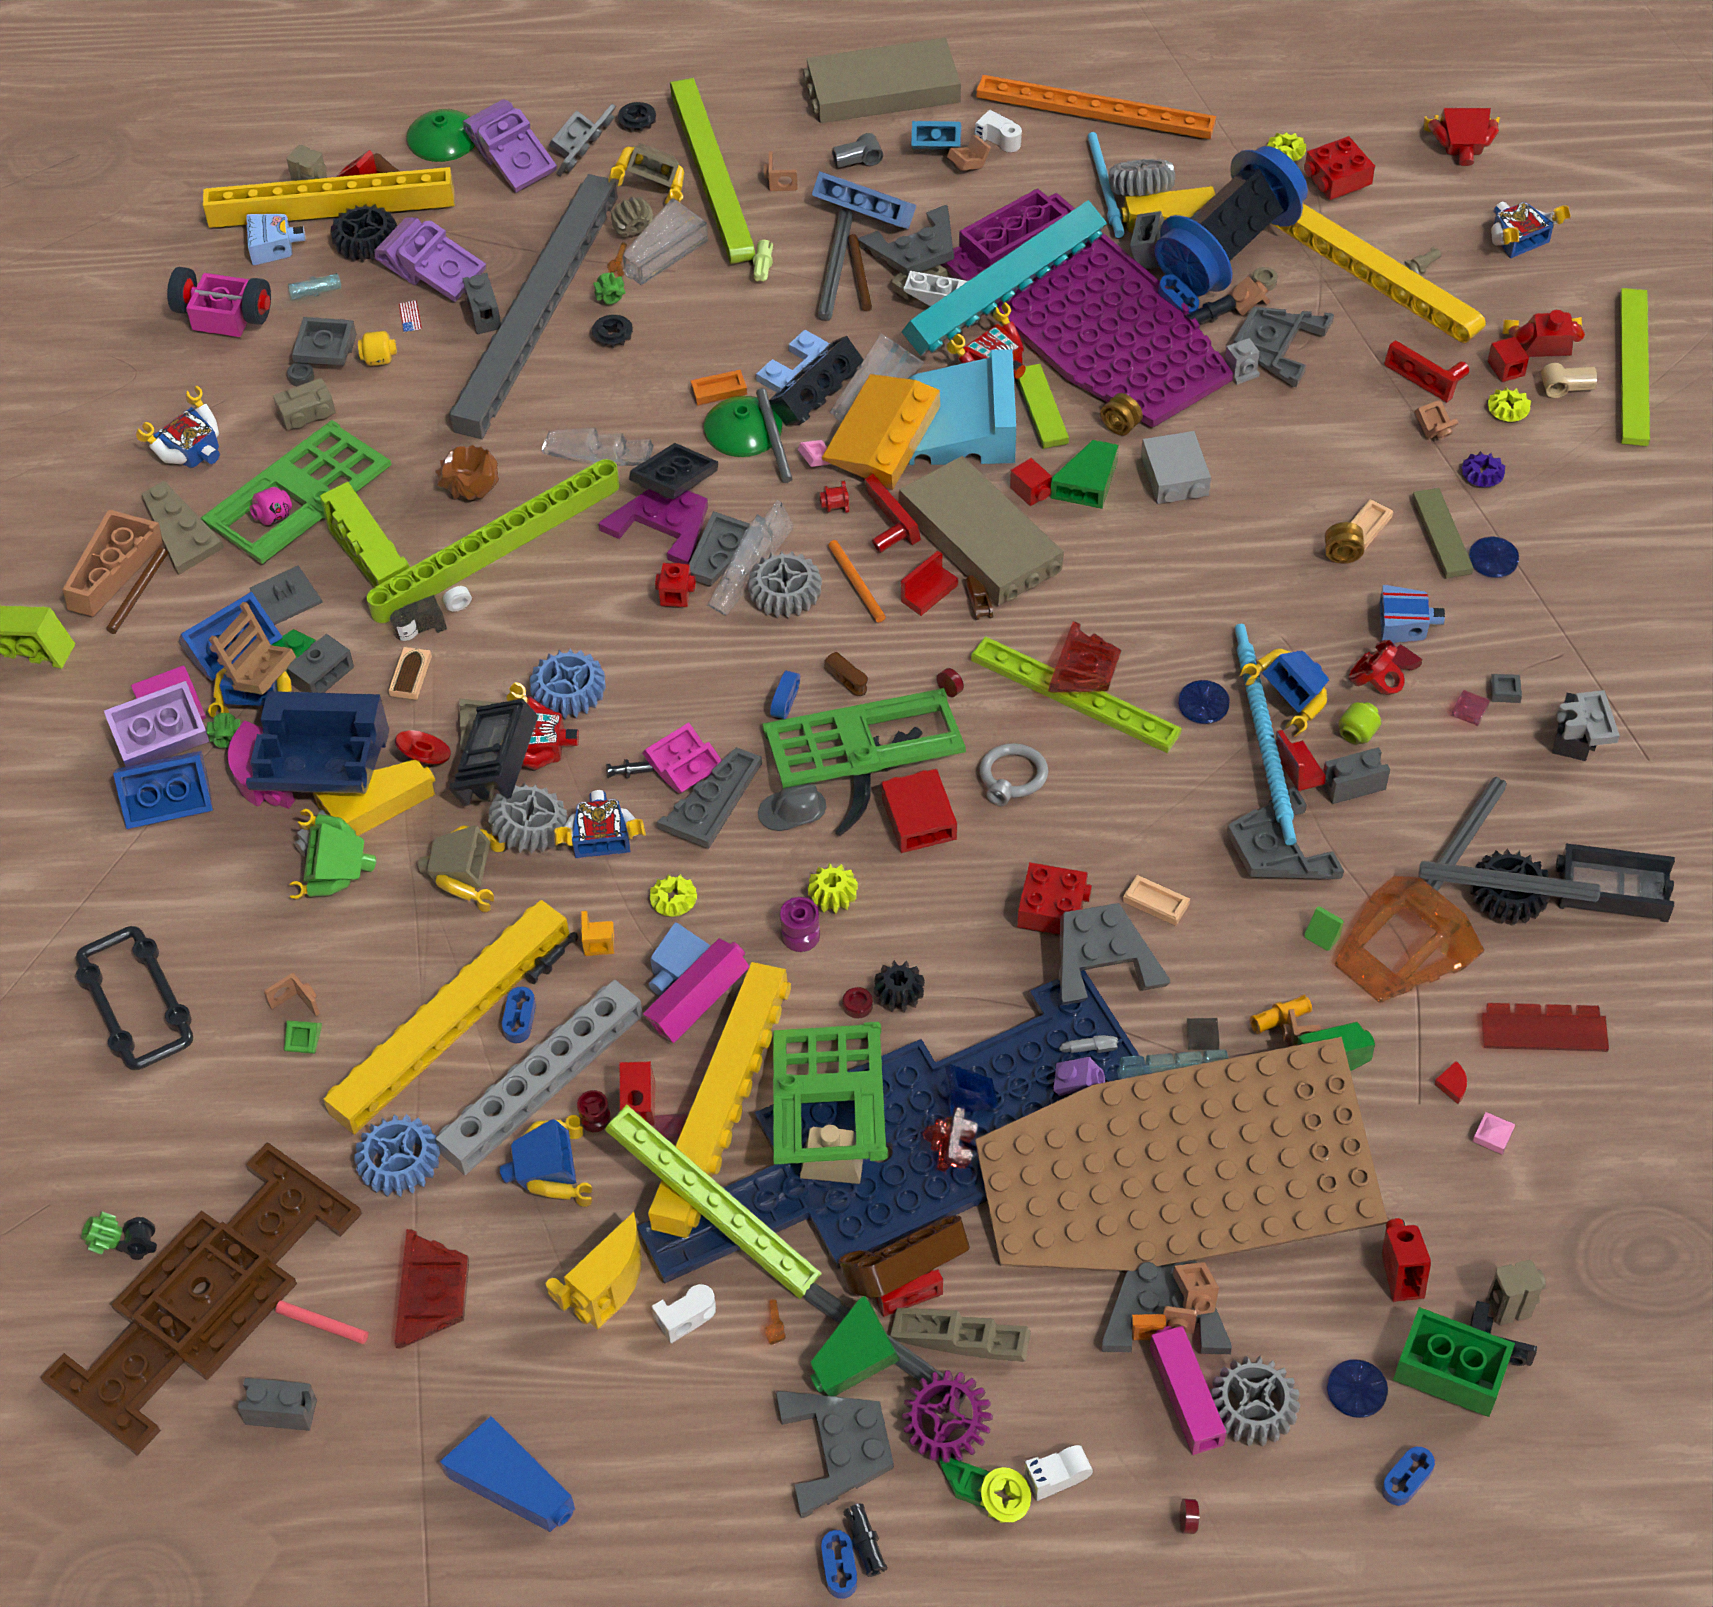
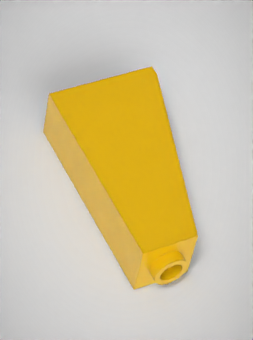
(1171, 203)
(388, 794)

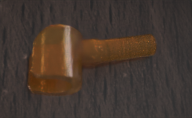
(616, 264)
(775, 1331)

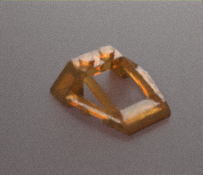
(1451, 927)

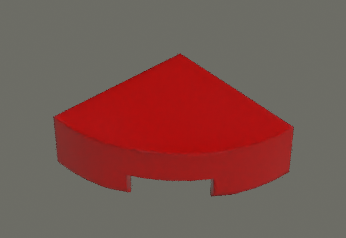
(1453, 1082)

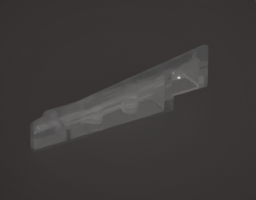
(759, 540)

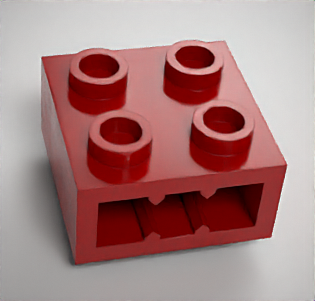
(1339, 167)
(1049, 894)

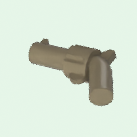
(1421, 262)

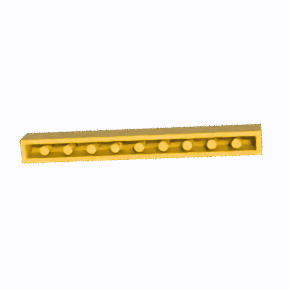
(330, 196)
(445, 1017)
(723, 1090)

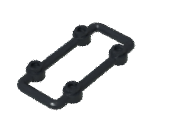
(121, 1041)

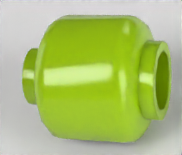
(1359, 723)

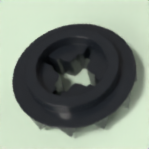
(628, 114)
(609, 324)

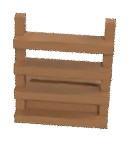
(259, 663)

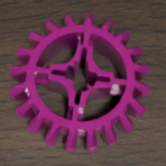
(942, 1430)

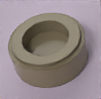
(1267, 277)

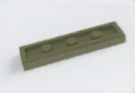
(1442, 533)

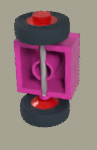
(219, 301)

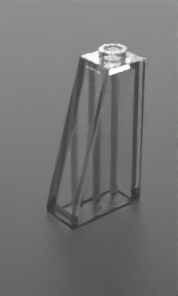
(664, 242)
(883, 359)

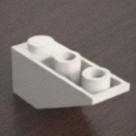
(931, 287)

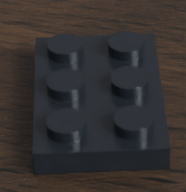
(673, 471)

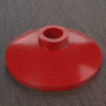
(422, 747)

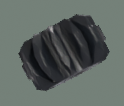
(899, 986)

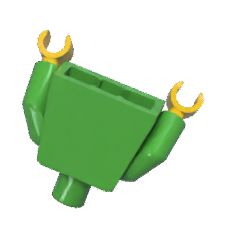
(332, 856)

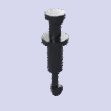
(628, 768)
(545, 963)

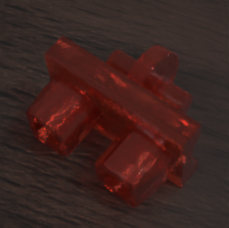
(948, 1136)

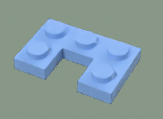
(804, 346)

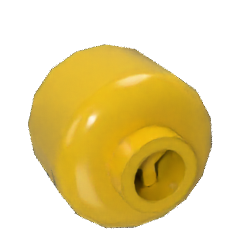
(376, 348)

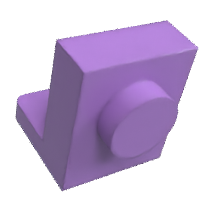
(1077, 1075)

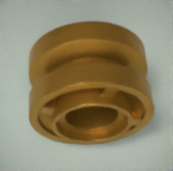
(1121, 414)
(1344, 542)

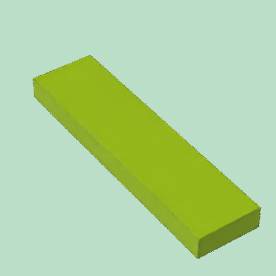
(1042, 407)

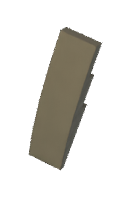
(960, 1335)

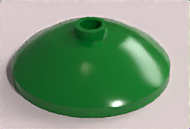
(439, 136)
(739, 427)

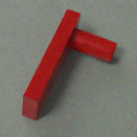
(1425, 372)
(903, 523)

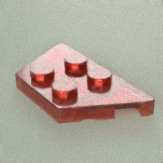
(1084, 663)
(430, 1289)

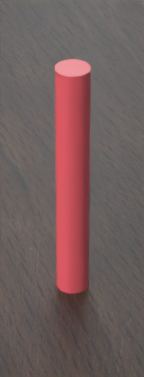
(321, 1322)

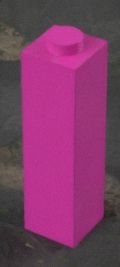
(696, 989)
(1187, 1389)

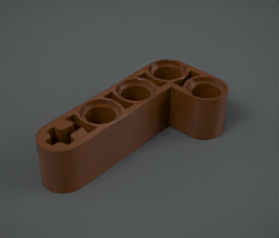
(904, 1260)

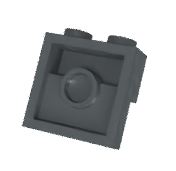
(324, 341)

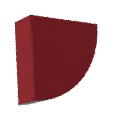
(1406, 659)

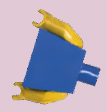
(1296, 679)
(226, 694)
(545, 1161)

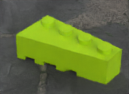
(361, 535)
(34, 634)

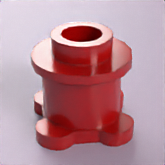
(835, 498)

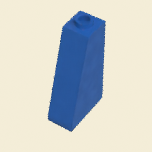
(506, 1474)

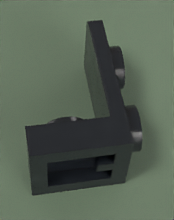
(1522, 1353)

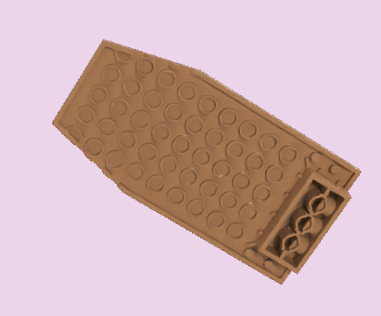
(1185, 1164)

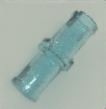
(314, 286)

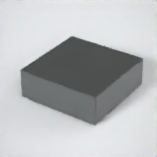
(1506, 688)

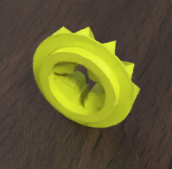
(1297, 144)
(1502, 410)
(679, 903)
(1014, 1485)

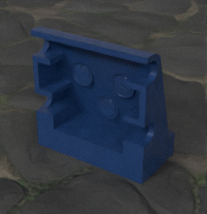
(318, 742)

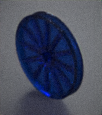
(1494, 556)
(1204, 701)
(1357, 1388)

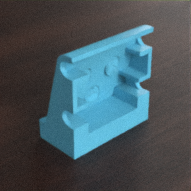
(974, 411)

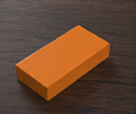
(718, 387)

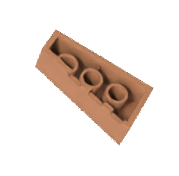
(110, 560)

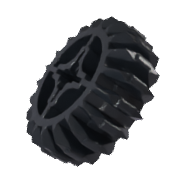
(361, 231)
(1509, 903)

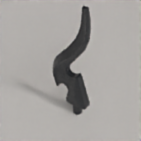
(862, 785)

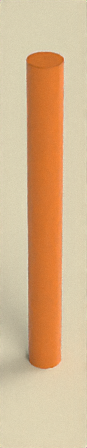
(857, 581)

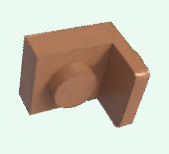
(1197, 1287)

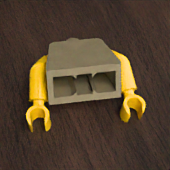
(651, 165)
(460, 861)

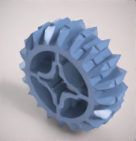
(568, 682)
(399, 1166)

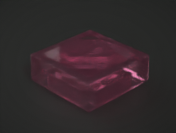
(1470, 707)
(671, 1126)

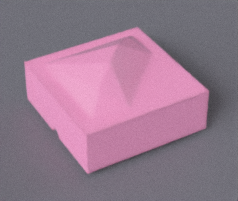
(813, 452)
(1493, 1133)

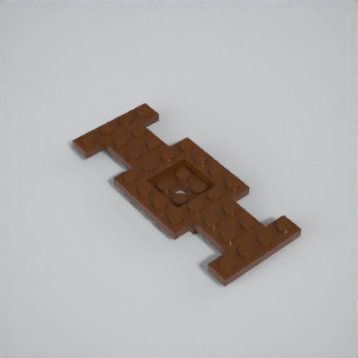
(172, 1319)

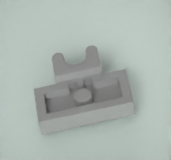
(1589, 716)

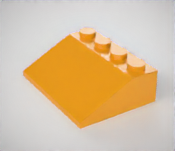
(883, 428)

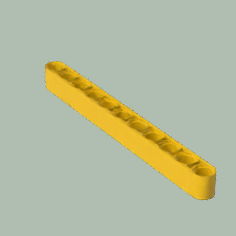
(1386, 275)

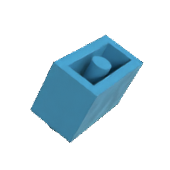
(936, 135)

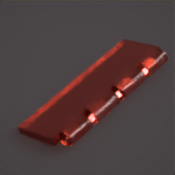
(1547, 1031)

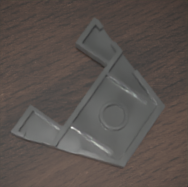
(917, 251)
(1272, 334)
(1264, 852)
(1101, 939)
(1148, 1293)
(851, 1440)

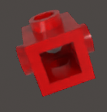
(675, 584)

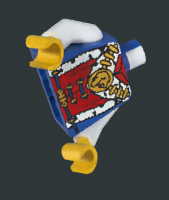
(1524, 227)
(188, 437)
(599, 827)

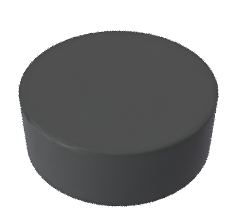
(300, 373)

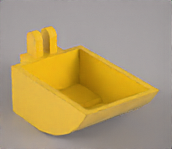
(603, 1278)

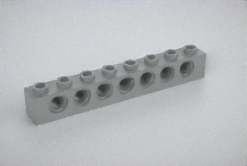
(536, 1091)

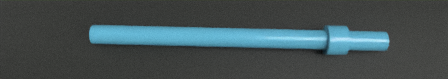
(1114, 214)

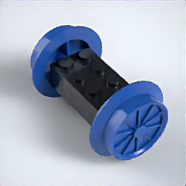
(1262, 191)

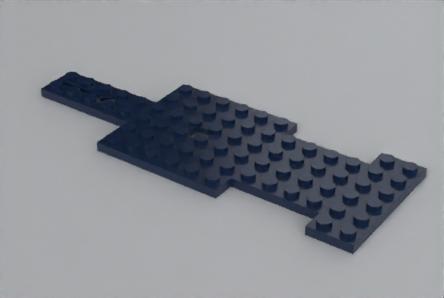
(908, 1188)

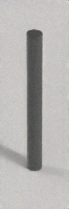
(774, 435)

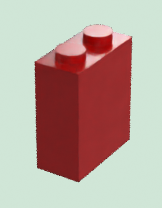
(919, 810)

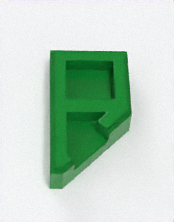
(964, 1480)

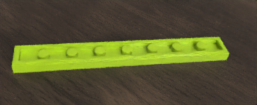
(1634, 367)
(1094, 704)
(713, 1201)

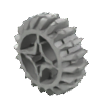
(1142, 177)
(768, 580)
(509, 818)
(1271, 1421)

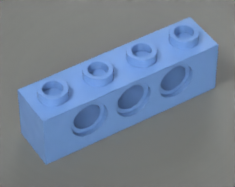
(864, 200)

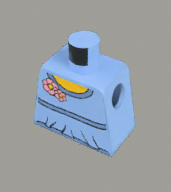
(271, 237)

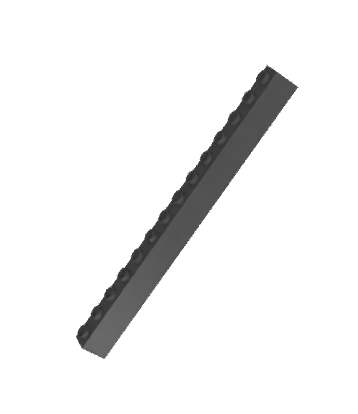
(533, 307)

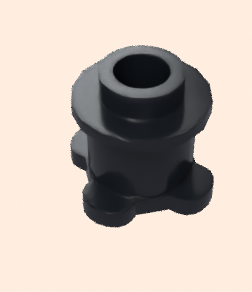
(138, 1238)

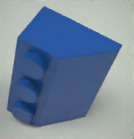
(196, 639)
(163, 789)

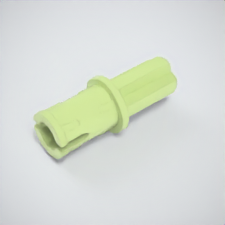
(762, 260)

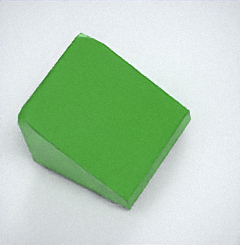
(1324, 929)
(302, 1036)

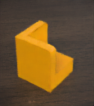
(597, 936)

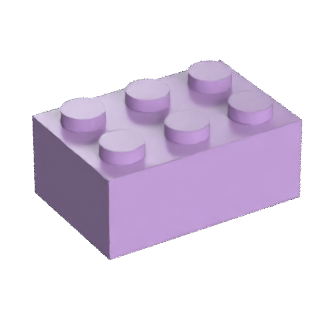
(157, 725)

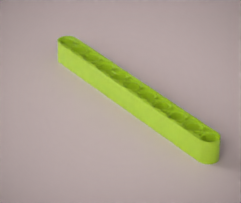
(712, 171)
(494, 539)

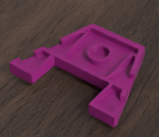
(675, 517)

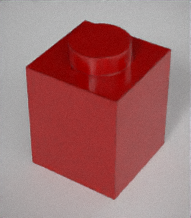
(1508, 359)
(1030, 482)

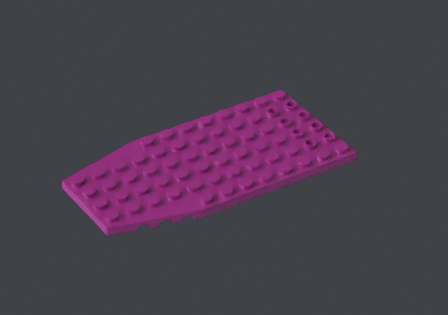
(1097, 314)

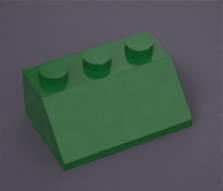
(1454, 1361)

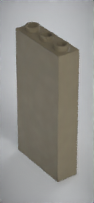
(882, 80)
(981, 530)

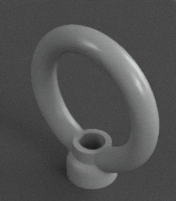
(1002, 790)

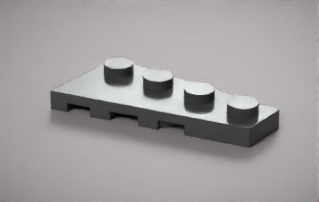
(712, 801)

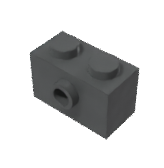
(1144, 238)
(320, 666)

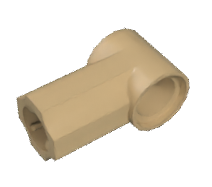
(1559, 381)

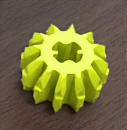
(832, 888)

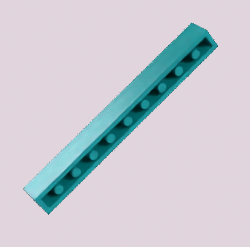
(1004, 278)

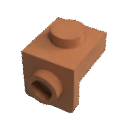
(971, 156)
(1248, 294)
(1435, 420)

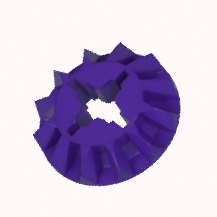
(1490, 477)

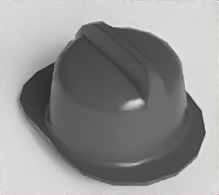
(792, 807)

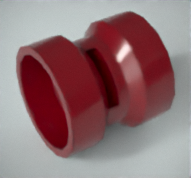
(593, 1111)

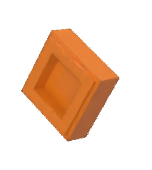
(1146, 1325)

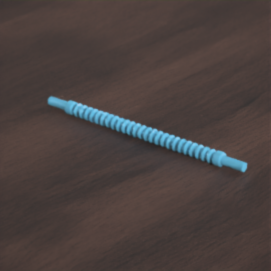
(1265, 737)

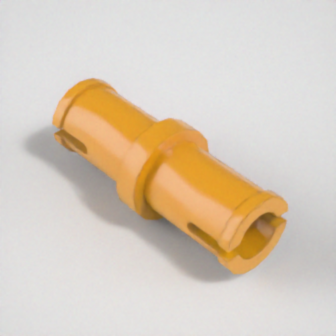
(1279, 1012)

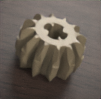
(631, 216)

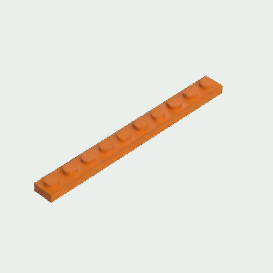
(1096, 106)

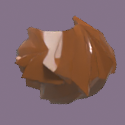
(468, 472)

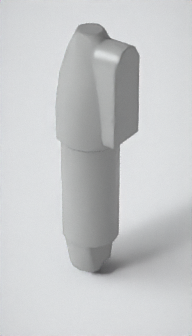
(1100, 1043)

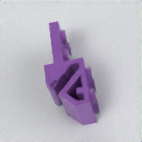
(506, 139)
(426, 254)

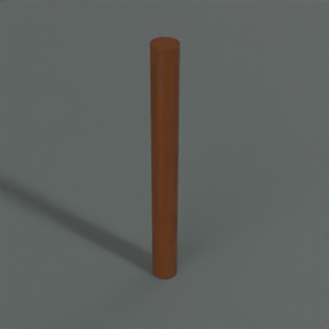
(859, 272)
(137, 590)

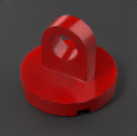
(1375, 666)

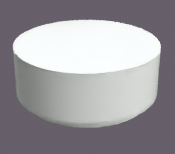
(457, 598)

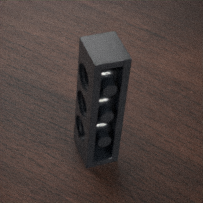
(788, 401)

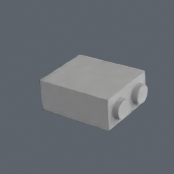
(1175, 467)

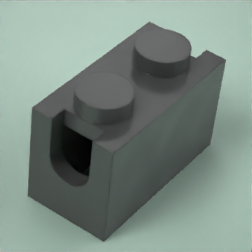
(480, 299)
(1355, 775)
(278, 1404)

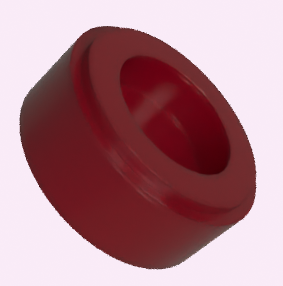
(950, 681)
(857, 1002)
(1189, 1516)

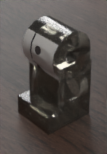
(417, 618)

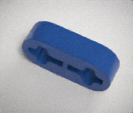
(1180, 293)
(785, 694)
(512, 1014)
(1414, 1480)
(831, 1565)

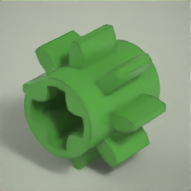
(609, 288)
(222, 729)
(101, 1232)

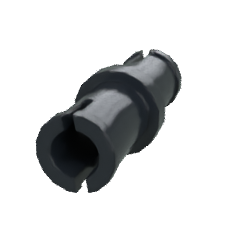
(1211, 311)
(865, 1540)

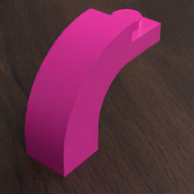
(239, 759)

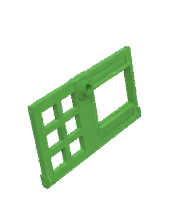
(297, 485)
(857, 740)
(861, 1086)

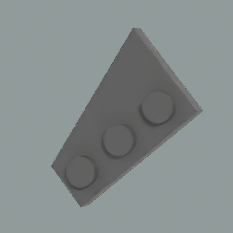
(716, 547)

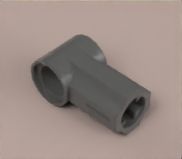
(864, 150)

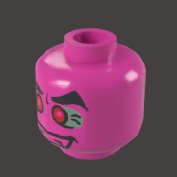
(270, 506)

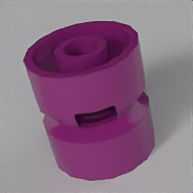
(800, 924)

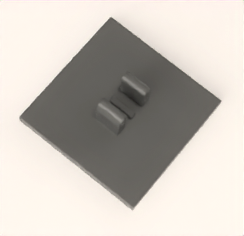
(286, 595)

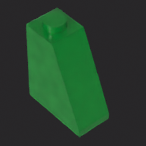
(1087, 476)
(1357, 1043)
(853, 1351)

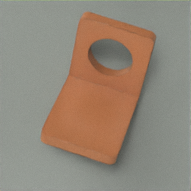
(774, 175)
(294, 987)
(1291, 1031)
(1180, 1317)

